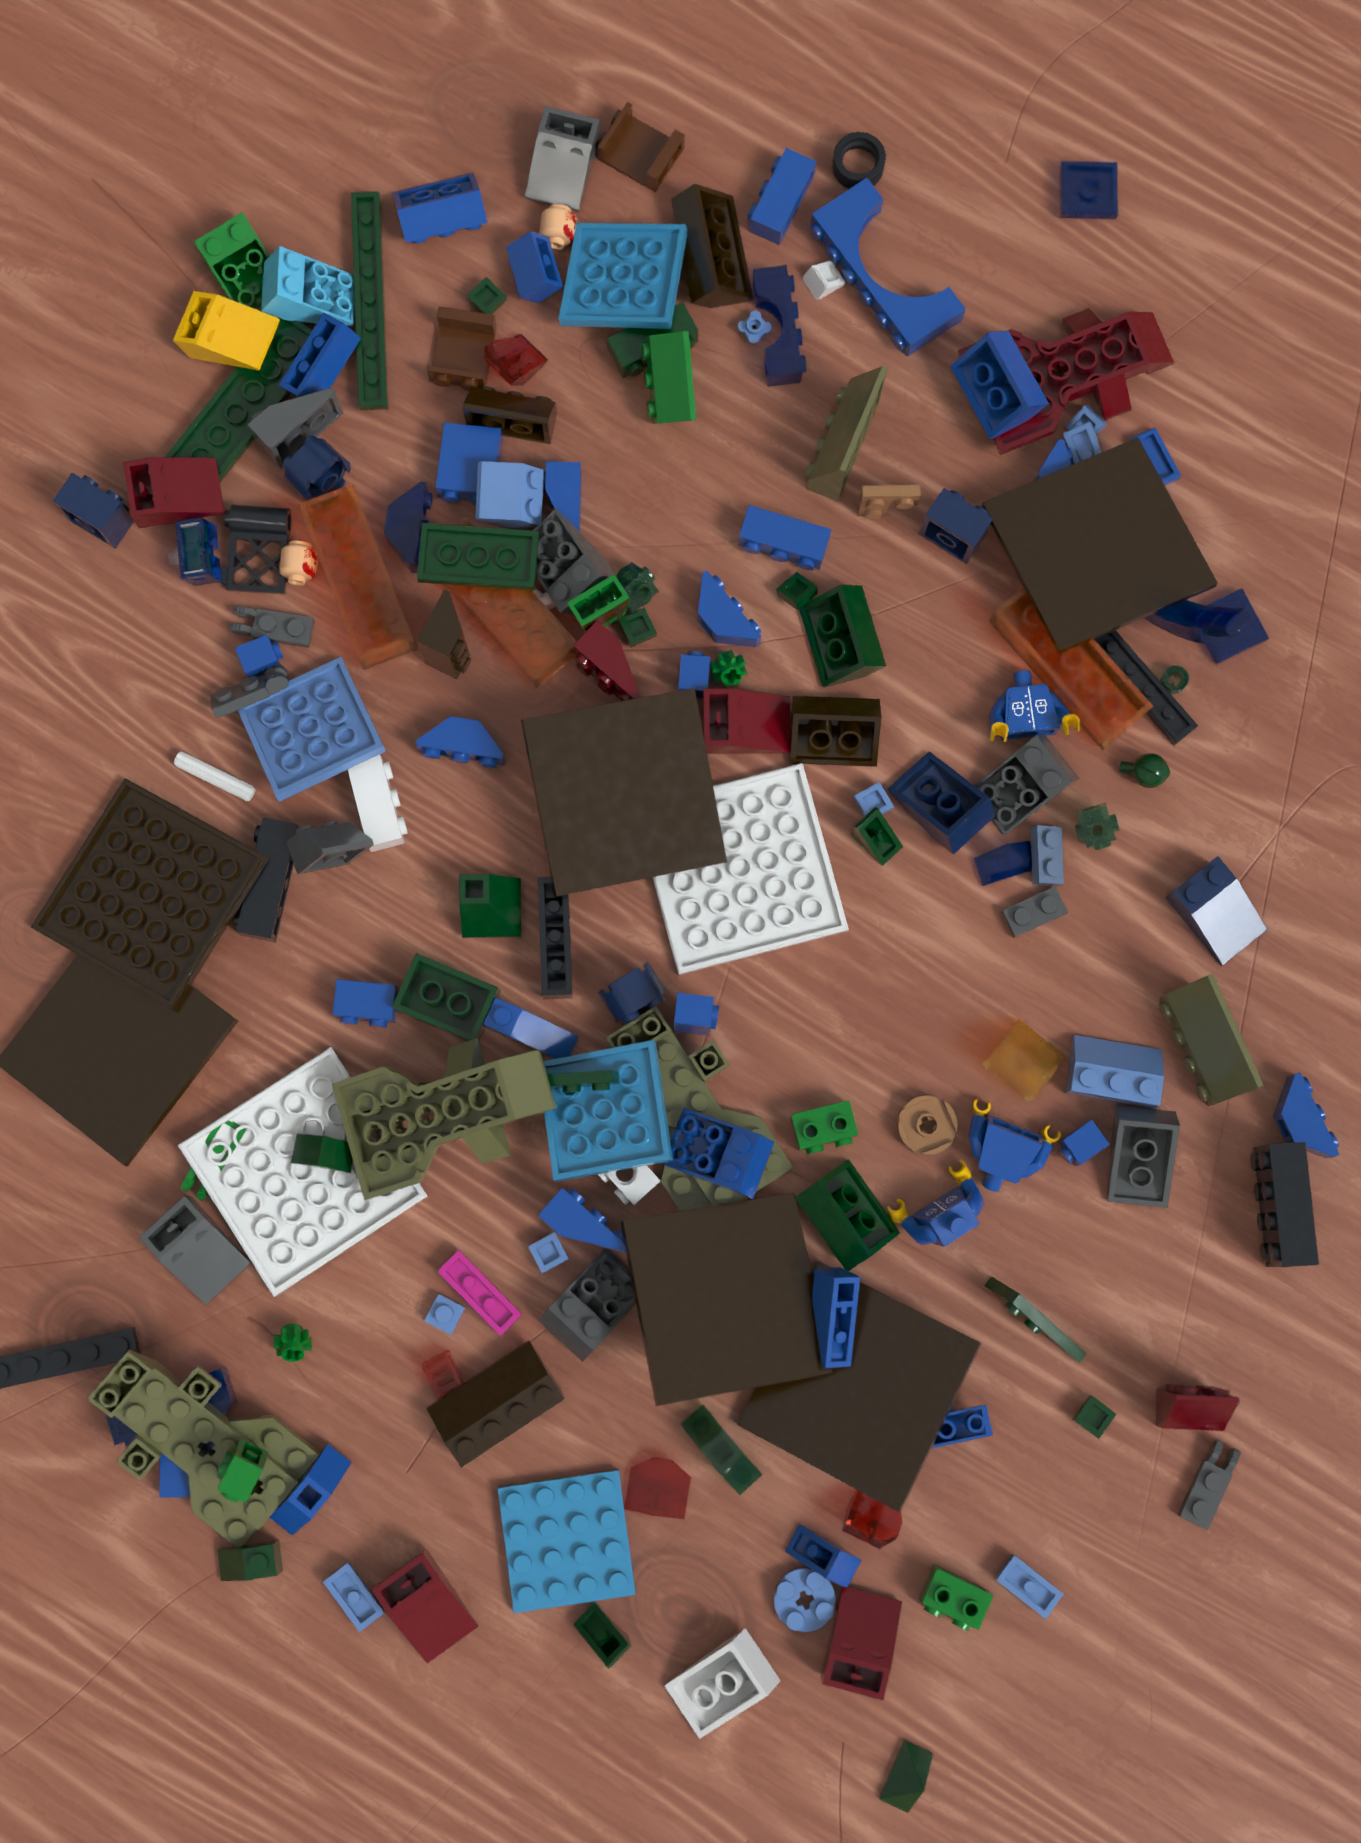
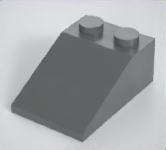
(286, 425)
(1142, 1156)

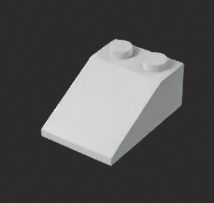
(723, 1683)

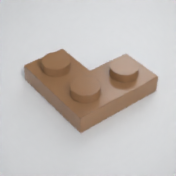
(876, 499)

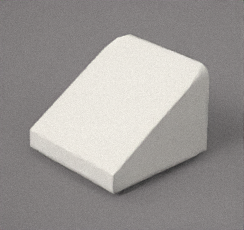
(823, 279)

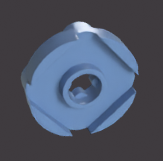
(820, 1608)

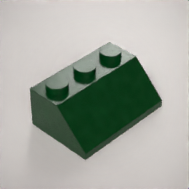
(842, 635)
(848, 1215)

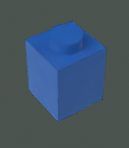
(259, 655)
(694, 672)
(1082, 1143)

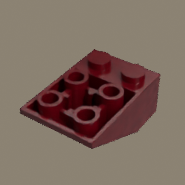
(172, 489)
(602, 656)
(745, 722)
(1194, 1407)
(425, 1606)
(862, 1643)

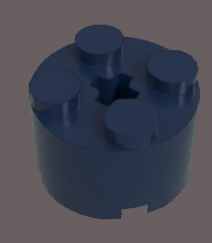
(315, 468)
(632, 993)

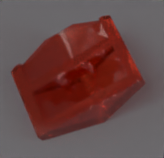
(514, 359)
(658, 1489)
(871, 1520)

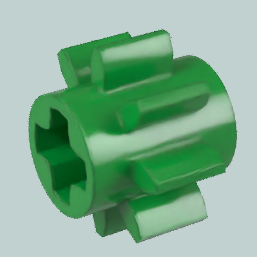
(728, 668)
(292, 1342)

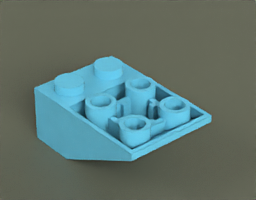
(306, 288)

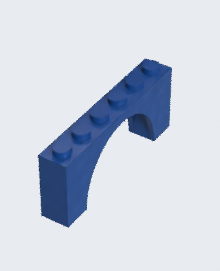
(908, 319)

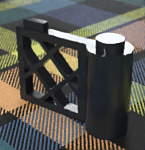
(252, 525)

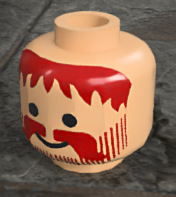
(559, 225)
(298, 562)

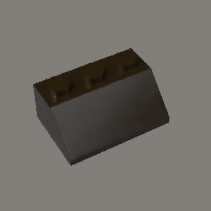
(511, 412)
(443, 639)
(835, 731)

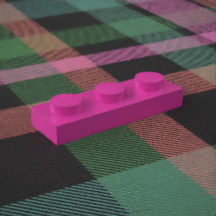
(479, 1292)

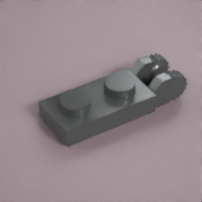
(279, 626)
(249, 691)
(1208, 1486)

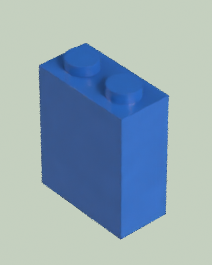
(459, 457)

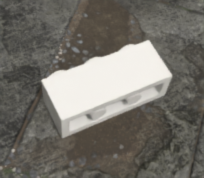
(377, 803)

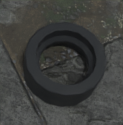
(858, 140)

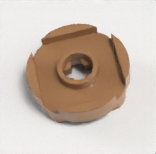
(933, 1109)

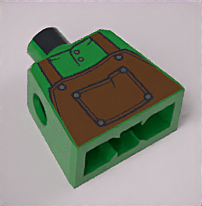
(600, 603)

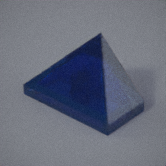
(1004, 862)

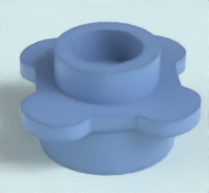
(751, 334)

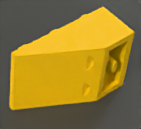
(225, 331)

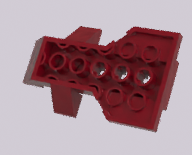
(1094, 359)

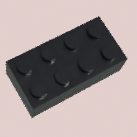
(1284, 1205)

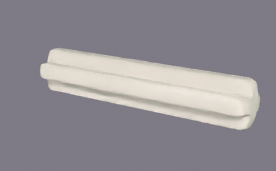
(214, 776)

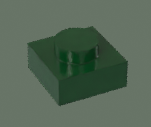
(486, 297)
(797, 591)
(637, 627)
(1094, 1416)

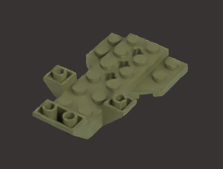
(685, 1087)
(466, 1105)
(174, 1419)

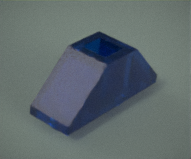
(405, 523)

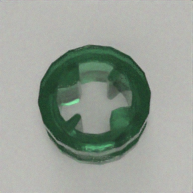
(1178, 671)

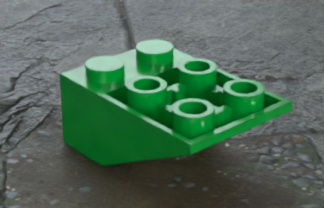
(235, 260)

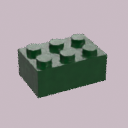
(445, 998)

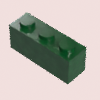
(626, 345)

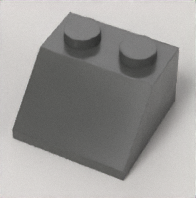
(327, 846)

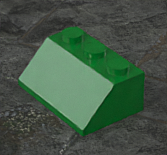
(669, 377)

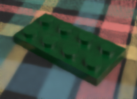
(478, 556)

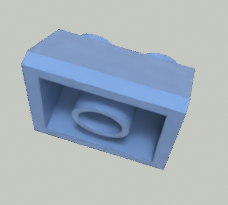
(509, 494)

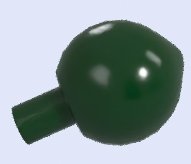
(1148, 770)

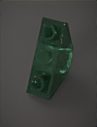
(721, 1449)

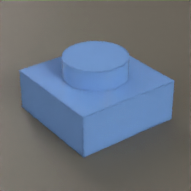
(873, 797)
(548, 1252)
(445, 1314)

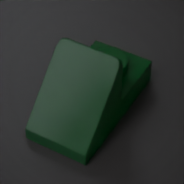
(602, 1635)

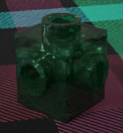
(637, 584)
(1094, 816)

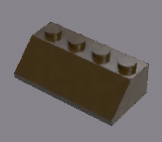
(713, 247)
(495, 1403)

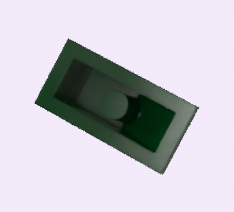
(250, 1561)

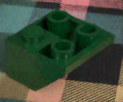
(490, 906)

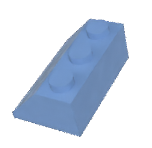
(1115, 1072)

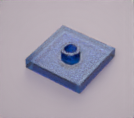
(1088, 190)
(1251, 636)

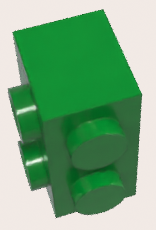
(824, 1126)
(241, 1471)
(956, 1598)

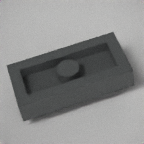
(1034, 912)

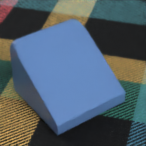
(1085, 415)

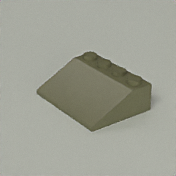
(845, 433)
(1210, 1041)

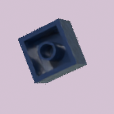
(94, 510)
(955, 525)

